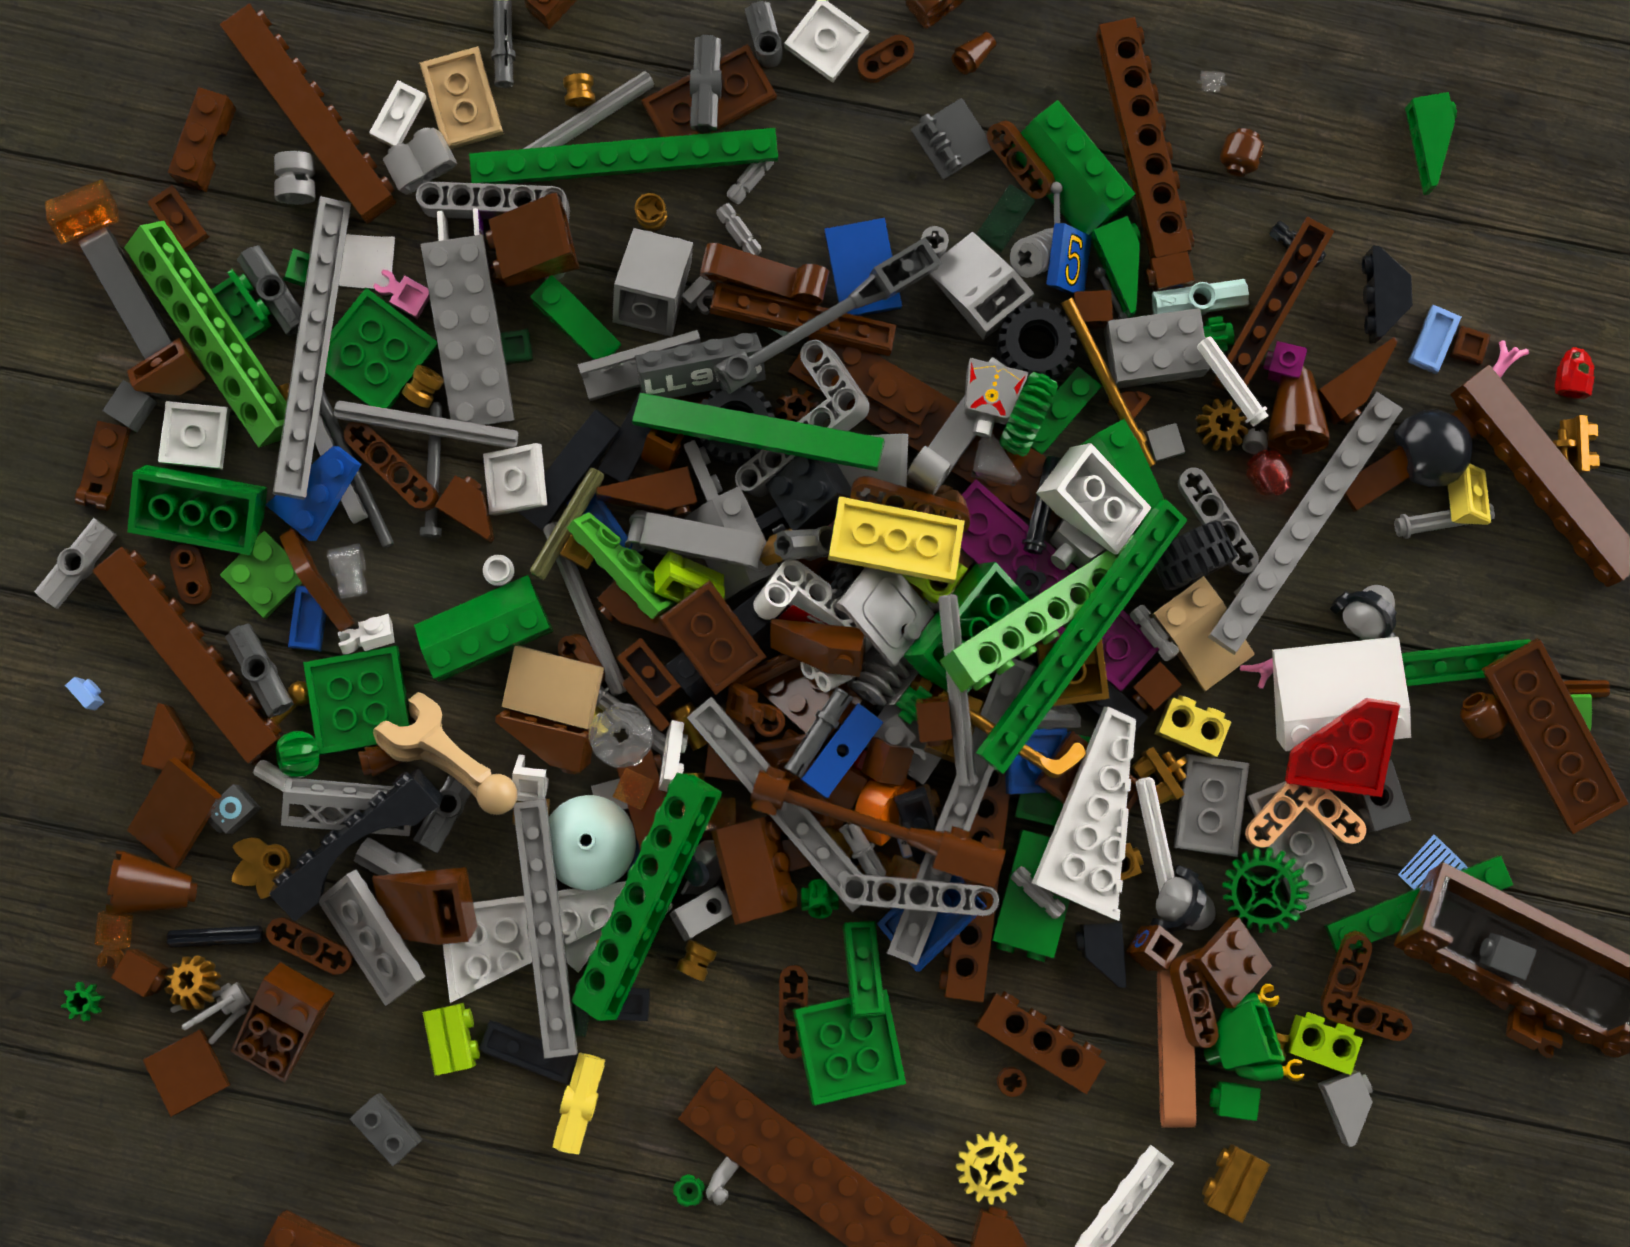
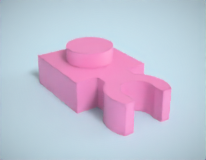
(407, 294)

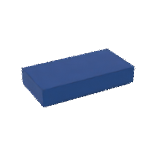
(306, 622)

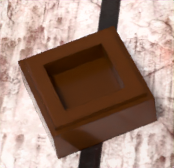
(1470, 345)

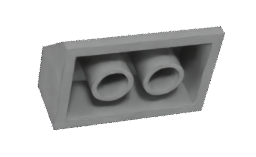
(733, 512)

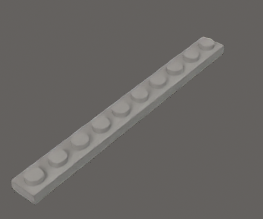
(311, 349)
(1305, 523)
(958, 812)

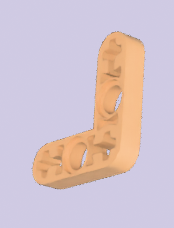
(1309, 802)

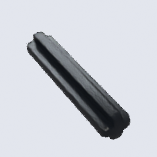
(214, 936)

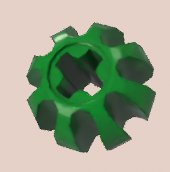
(297, 754)

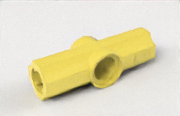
(578, 1103)

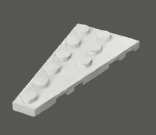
(1091, 831)
(503, 939)

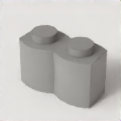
(419, 160)

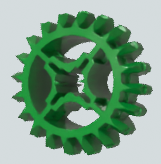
(1028, 414)
(1247, 910)

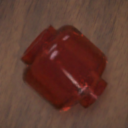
(1269, 472)

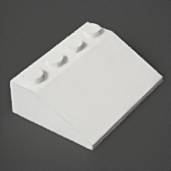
(1328, 679)

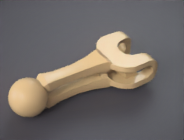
(429, 742)

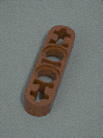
(390, 466)
(911, 497)

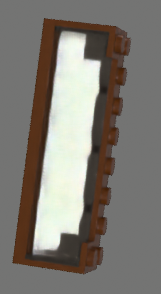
(1572, 979)

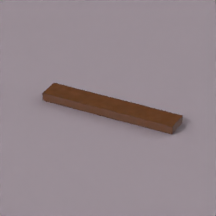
(790, 314)
(1387, 473)

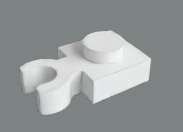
(370, 635)

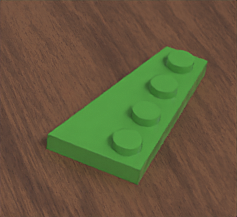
(620, 563)

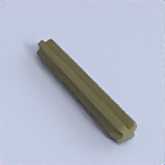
(560, 533)

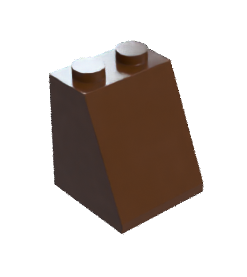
(532, 241)

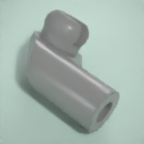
(720, 1177)

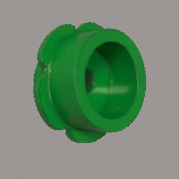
(683, 1197)

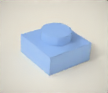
(86, 692)

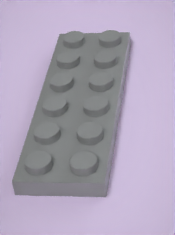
(467, 330)

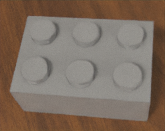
(1155, 348)

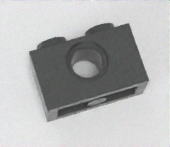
(1391, 810)
(386, 1129)

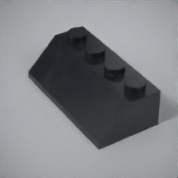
(692, 681)

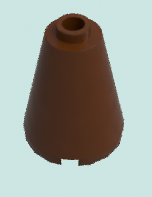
(1298, 417)
(147, 886)

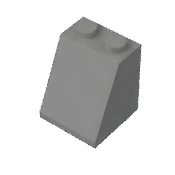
(651, 282)
(891, 467)

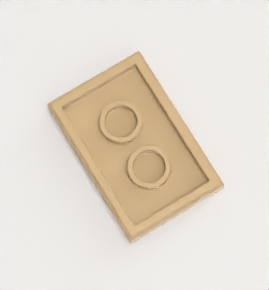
(461, 98)
(552, 687)

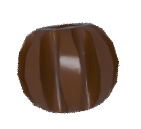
(789, 404)

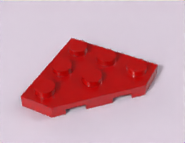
(1349, 751)

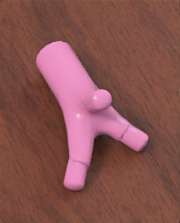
(1507, 358)
(1264, 668)

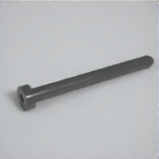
(433, 474)

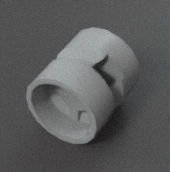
(294, 175)

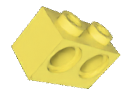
(1190, 735)

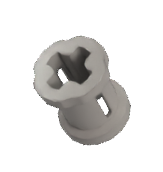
(941, 237)

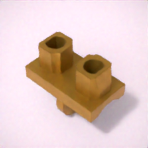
(1574, 443)
(1152, 763)

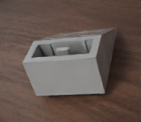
(980, 284)

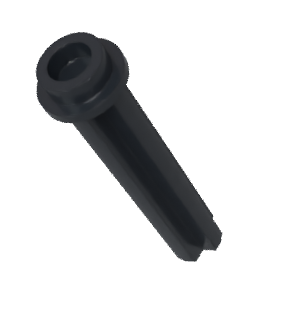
(1041, 514)

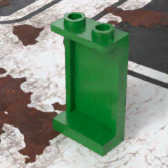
(1020, 919)

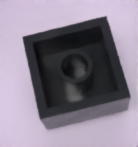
(808, 492)

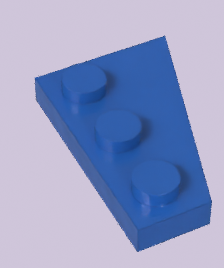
(326, 486)

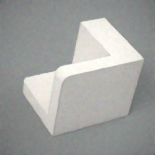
(530, 782)

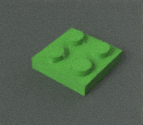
(263, 576)

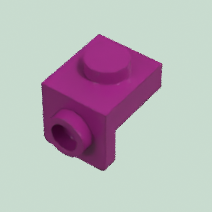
(1285, 361)

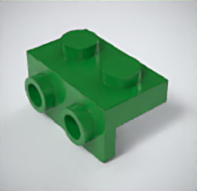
(241, 307)

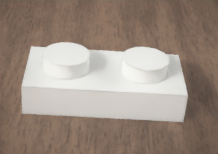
(397, 114)
(674, 745)

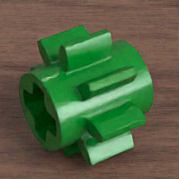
(1220, 332)
(907, 703)
(819, 899)
(72, 1001)

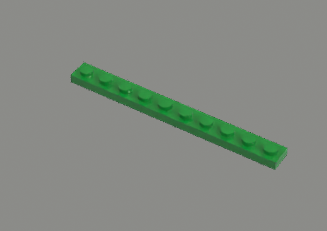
(624, 157)
(1081, 636)

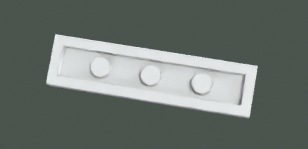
(1126, 1200)

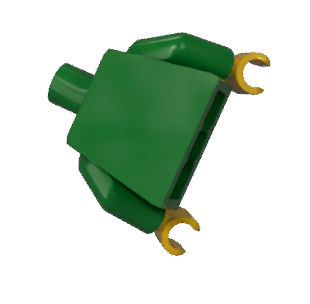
(1249, 1040)

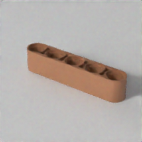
(1175, 1058)

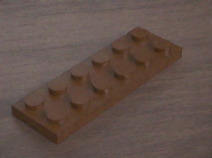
(1555, 736)

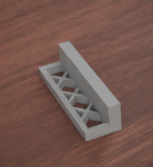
(619, 371)
(330, 794)

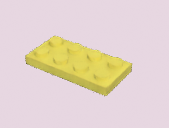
(896, 540)

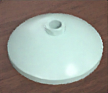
(611, 844)

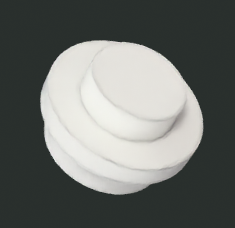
(498, 570)

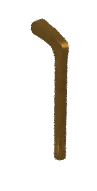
(1051, 767)

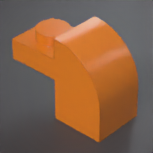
(878, 802)

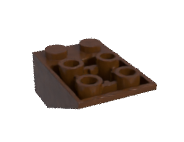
(428, 905)
(281, 1021)

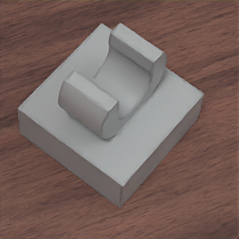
(697, 293)

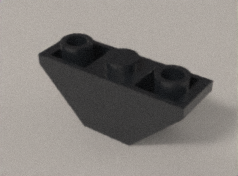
(1386, 292)

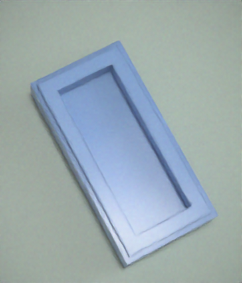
(1434, 339)

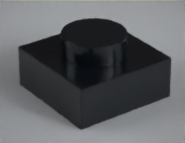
(636, 1005)

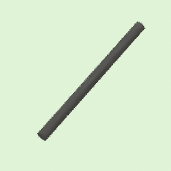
(359, 480)

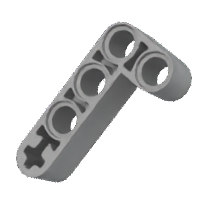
(701, 540)

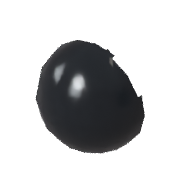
(1435, 447)

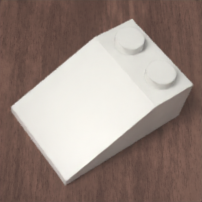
(1094, 497)

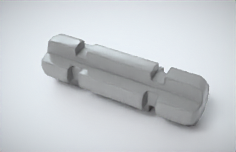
(747, 181)
(738, 230)
(1154, 632)
(1041, 896)

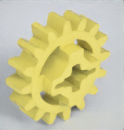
(997, 1152)

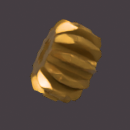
(1211, 428)
(189, 994)

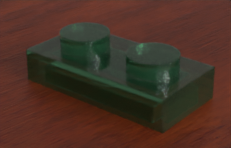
(1005, 218)

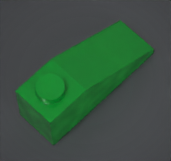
(1431, 127)
(1118, 252)
(574, 319)

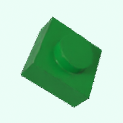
(297, 268)

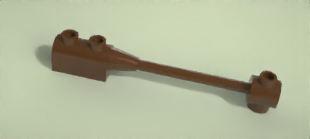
(952, 850)

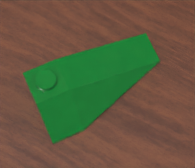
(1126, 456)

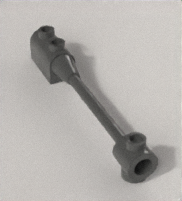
(883, 282)

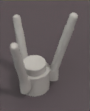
(232, 999)

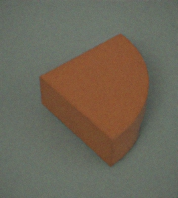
(1134, 400)

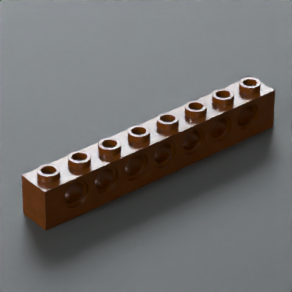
(1127, 36)
(972, 986)

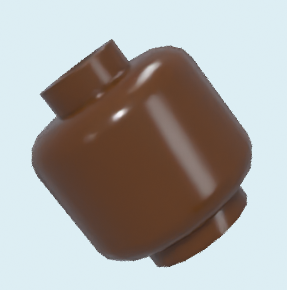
(1242, 152)
(1483, 715)

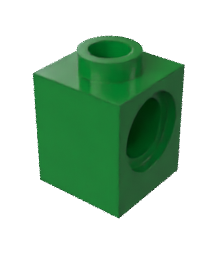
(1235, 1100)

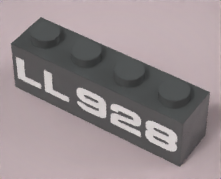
(691, 367)

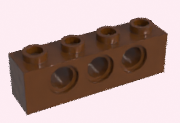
(1079, 1074)

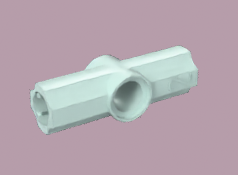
(1218, 295)

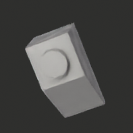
(1348, 1103)

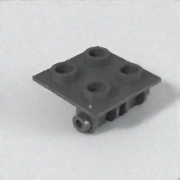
(951, 138)

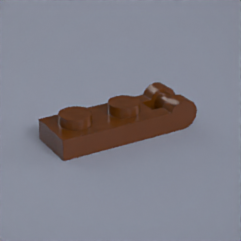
(103, 465)

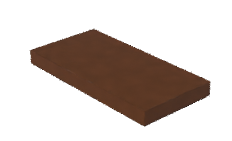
(743, 91)

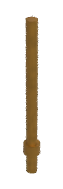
(1104, 375)

